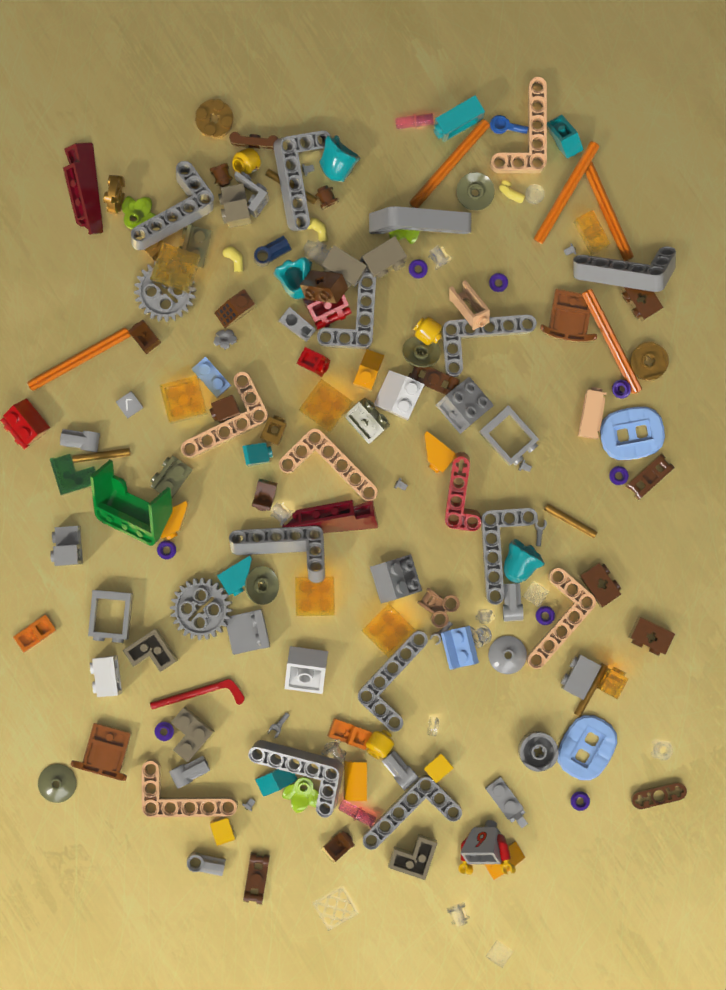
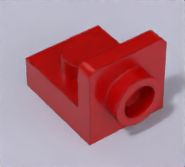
(313, 362)

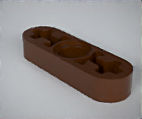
(671, 787)

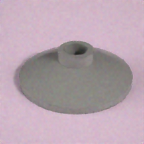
(498, 650)

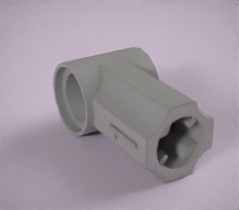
(84, 440)
(512, 603)
(187, 772)
(402, 773)
(208, 864)

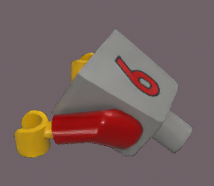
(485, 846)

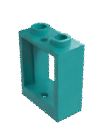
(458, 119)

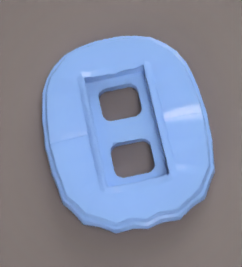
(629, 419)
(598, 755)

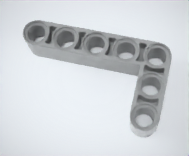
(295, 174)
(178, 211)
(419, 219)
(625, 273)
(360, 329)
(479, 332)
(285, 544)
(496, 547)
(389, 677)
(305, 768)
(409, 808)

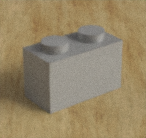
(580, 676)

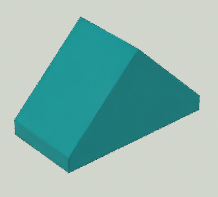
(275, 781)

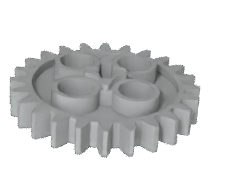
(153, 303)
(190, 595)

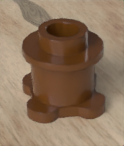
(221, 175)
(326, 197)

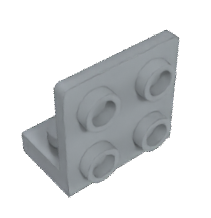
(257, 201)
(464, 405)
(247, 632)

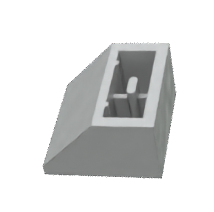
(395, 579)

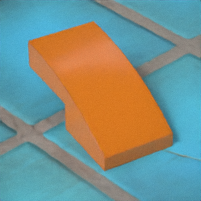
(34, 633)
(349, 733)

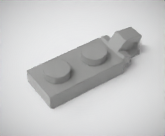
(506, 801)

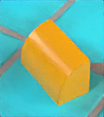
(355, 780)

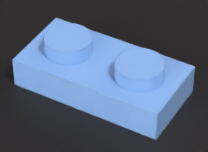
(211, 377)

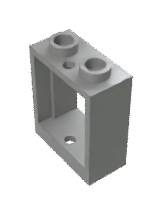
(495, 422)
(100, 636)

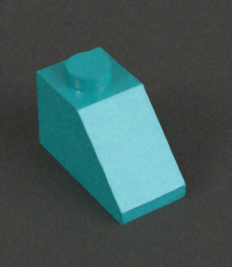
(565, 136)
(257, 454)
(234, 577)

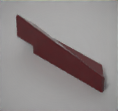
(83, 186)
(336, 517)

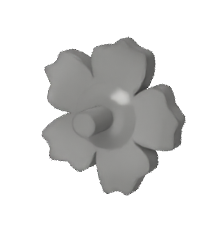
(225, 338)

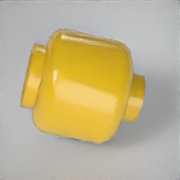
(246, 161)
(428, 331)
(380, 744)

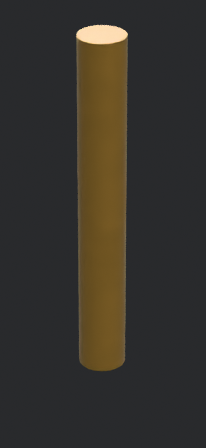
(274, 176)
(101, 455)
(571, 521)
(583, 703)

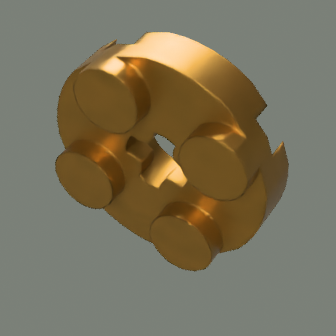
(209, 128)
(114, 196)
(655, 352)

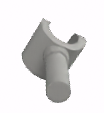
(539, 532)
(439, 633)
(277, 727)

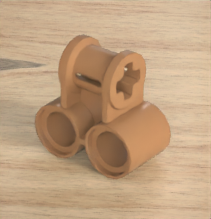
(437, 606)

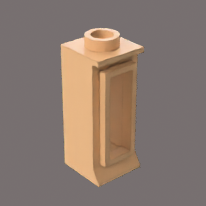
(468, 294)
(592, 413)

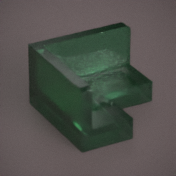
(67, 478)

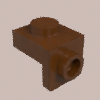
(144, 336)
(264, 495)
(338, 846)

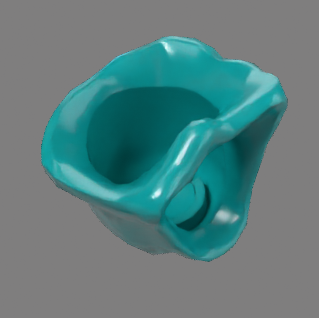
(337, 159)
(292, 277)
(521, 561)

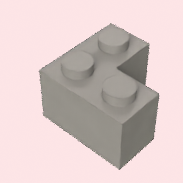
(68, 546)

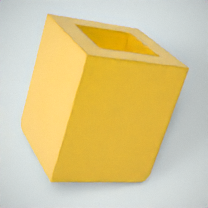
(438, 767)
(222, 831)

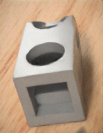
(297, 324)

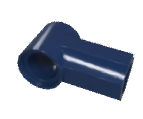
(273, 250)

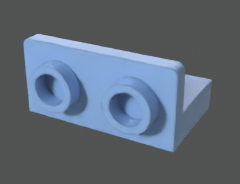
(459, 647)

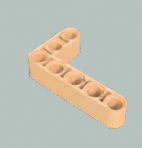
(533, 134)
(214, 432)
(332, 461)
(564, 619)
(179, 802)

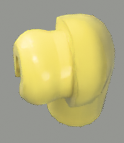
(510, 193)
(320, 227)
(236, 256)

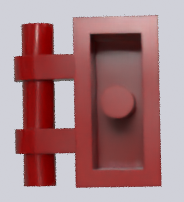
(319, 310)
(24, 423)

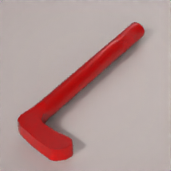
(227, 683)

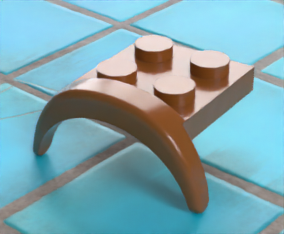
(569, 318)
(105, 752)

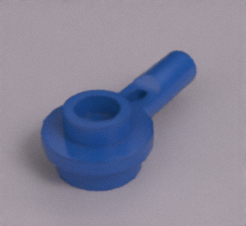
(500, 124)

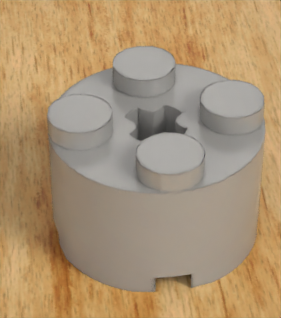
(541, 761)

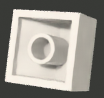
(398, 394)
(306, 670)
(106, 676)

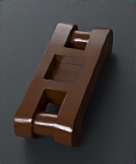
(253, 141)
(433, 379)
(650, 476)
(256, 878)

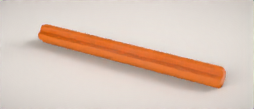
(449, 164)
(566, 192)
(608, 212)
(612, 341)
(78, 359)

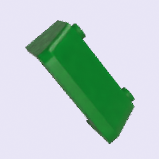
(127, 512)

